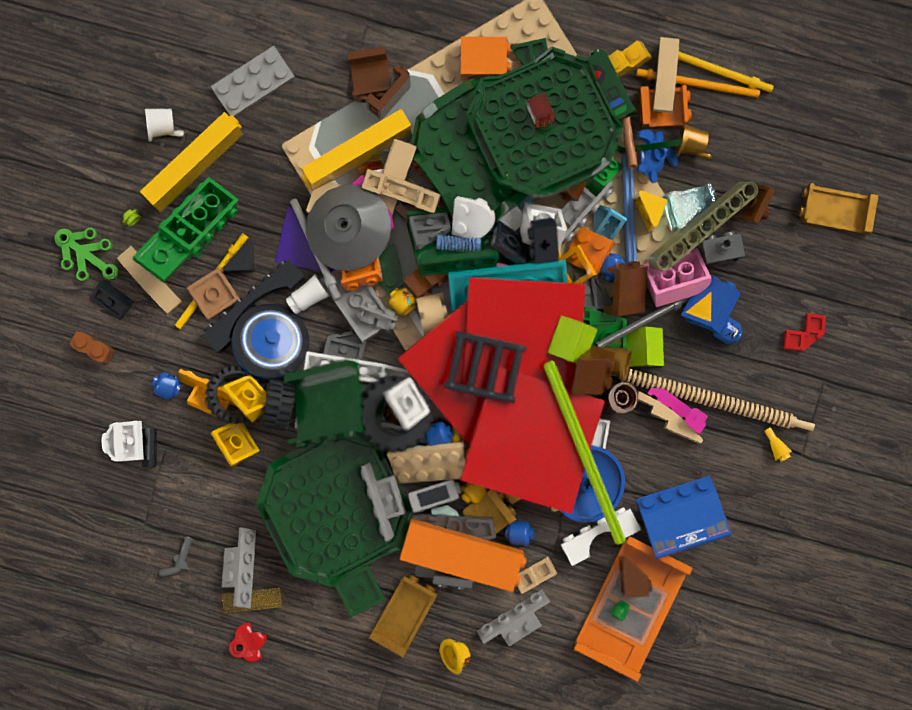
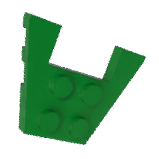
(605, 325)

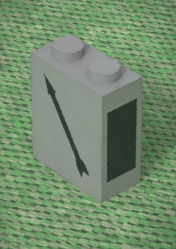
(434, 495)

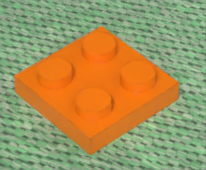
(594, 247)

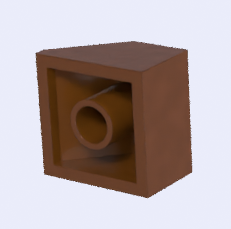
(594, 372)
(632, 580)

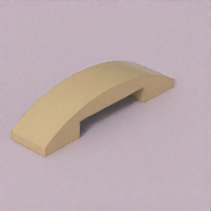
(401, 190)
(155, 288)

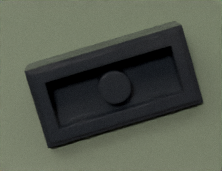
(111, 299)
(149, 447)

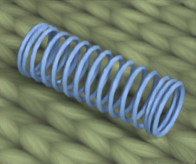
(440, 239)

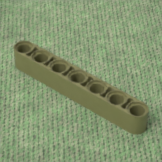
(711, 221)

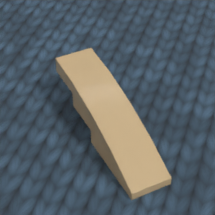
(666, 75)
(674, 422)

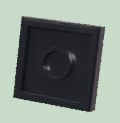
(509, 243)

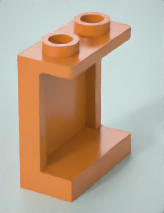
(484, 56)
(652, 119)
(364, 276)

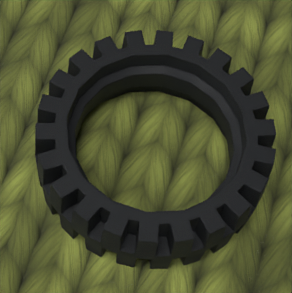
(211, 394)

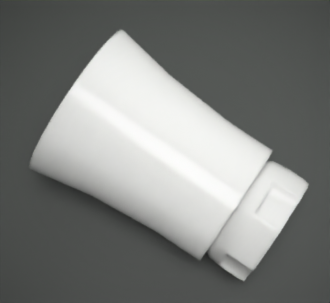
(307, 295)

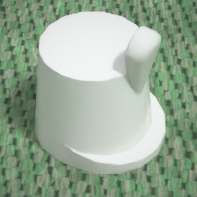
(160, 123)

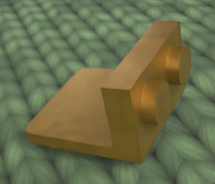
(493, 507)

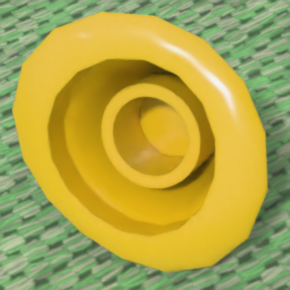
(454, 655)

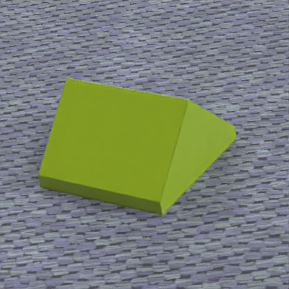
(571, 339)
(646, 347)

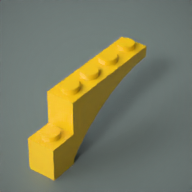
(630, 58)

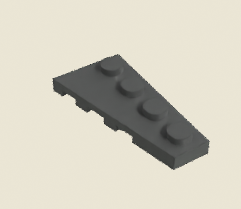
(476, 526)

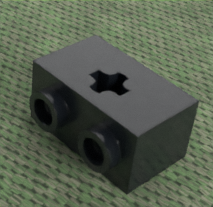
(548, 232)

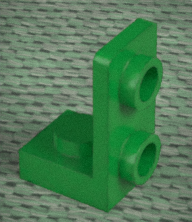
(601, 180)

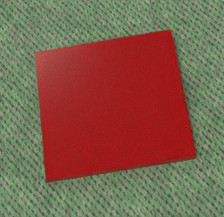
(521, 315)
(430, 365)
(527, 444)

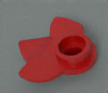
(250, 642)

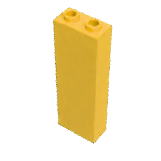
(356, 150)
(192, 161)

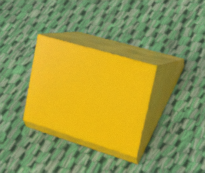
(650, 208)
(247, 396)
(235, 443)

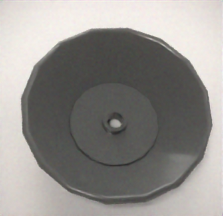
(365, 232)

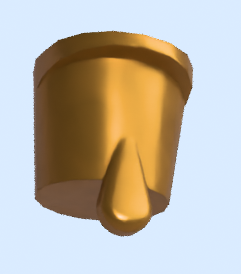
(693, 142)
(623, 360)

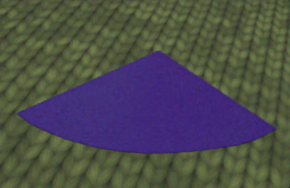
(294, 244)

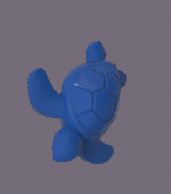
(653, 160)

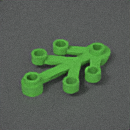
(83, 253)

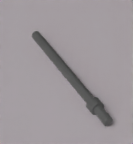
(641, 322)

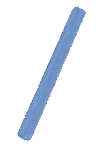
(629, 211)

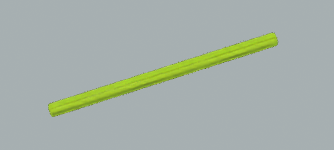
(584, 452)

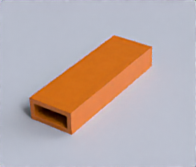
(463, 555)

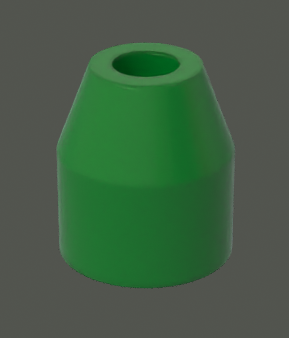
(620, 610)

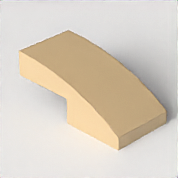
(536, 574)

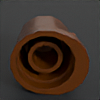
(620, 398)

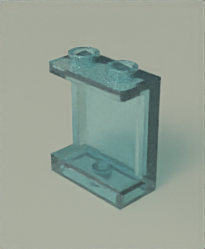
(687, 205)

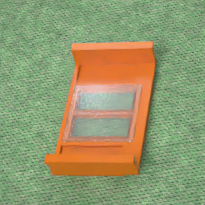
(627, 643)

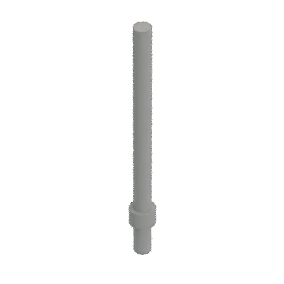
(330, 280)

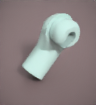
(444, 510)

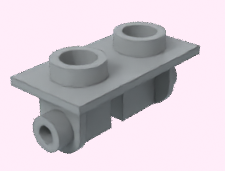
(385, 317)

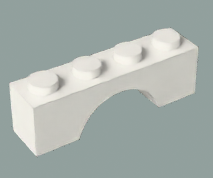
(577, 547)

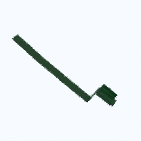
(651, 146)

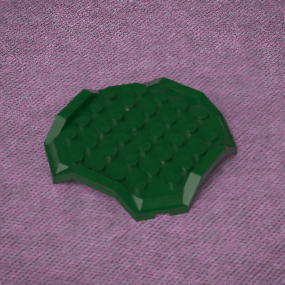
(553, 156)
(452, 157)
(322, 509)

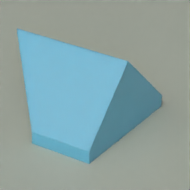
(607, 222)

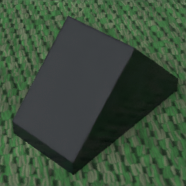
(242, 261)

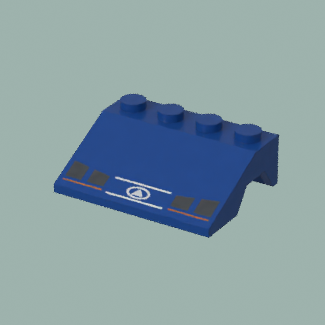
(683, 517)

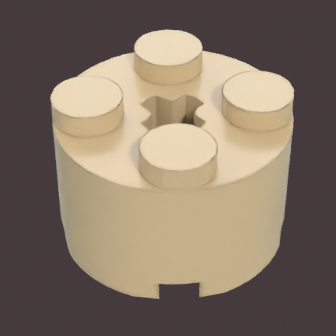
(431, 310)

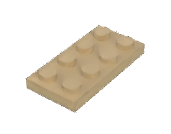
(428, 463)

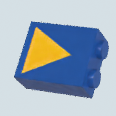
(712, 306)

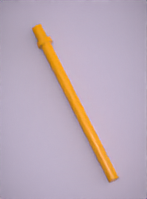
(650, 74)

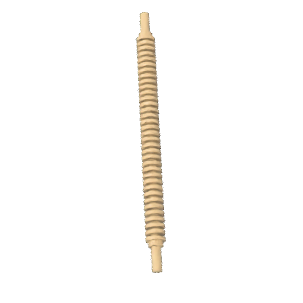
(728, 403)

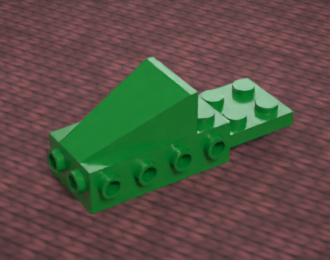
(187, 229)

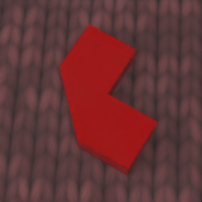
(813, 330)

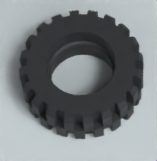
(375, 433)

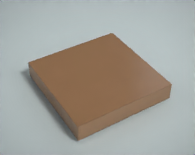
(213, 293)

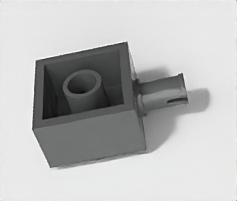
(721, 250)

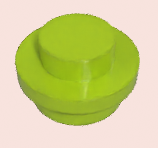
(131, 217)

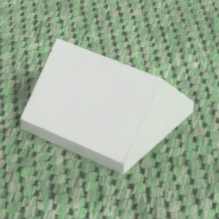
(406, 403)

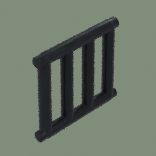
(480, 342)

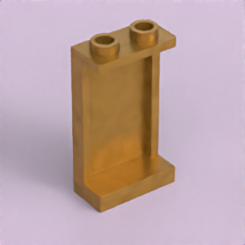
(838, 209)
(404, 615)

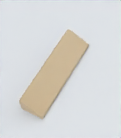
(397, 166)

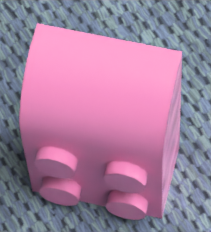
(679, 282)

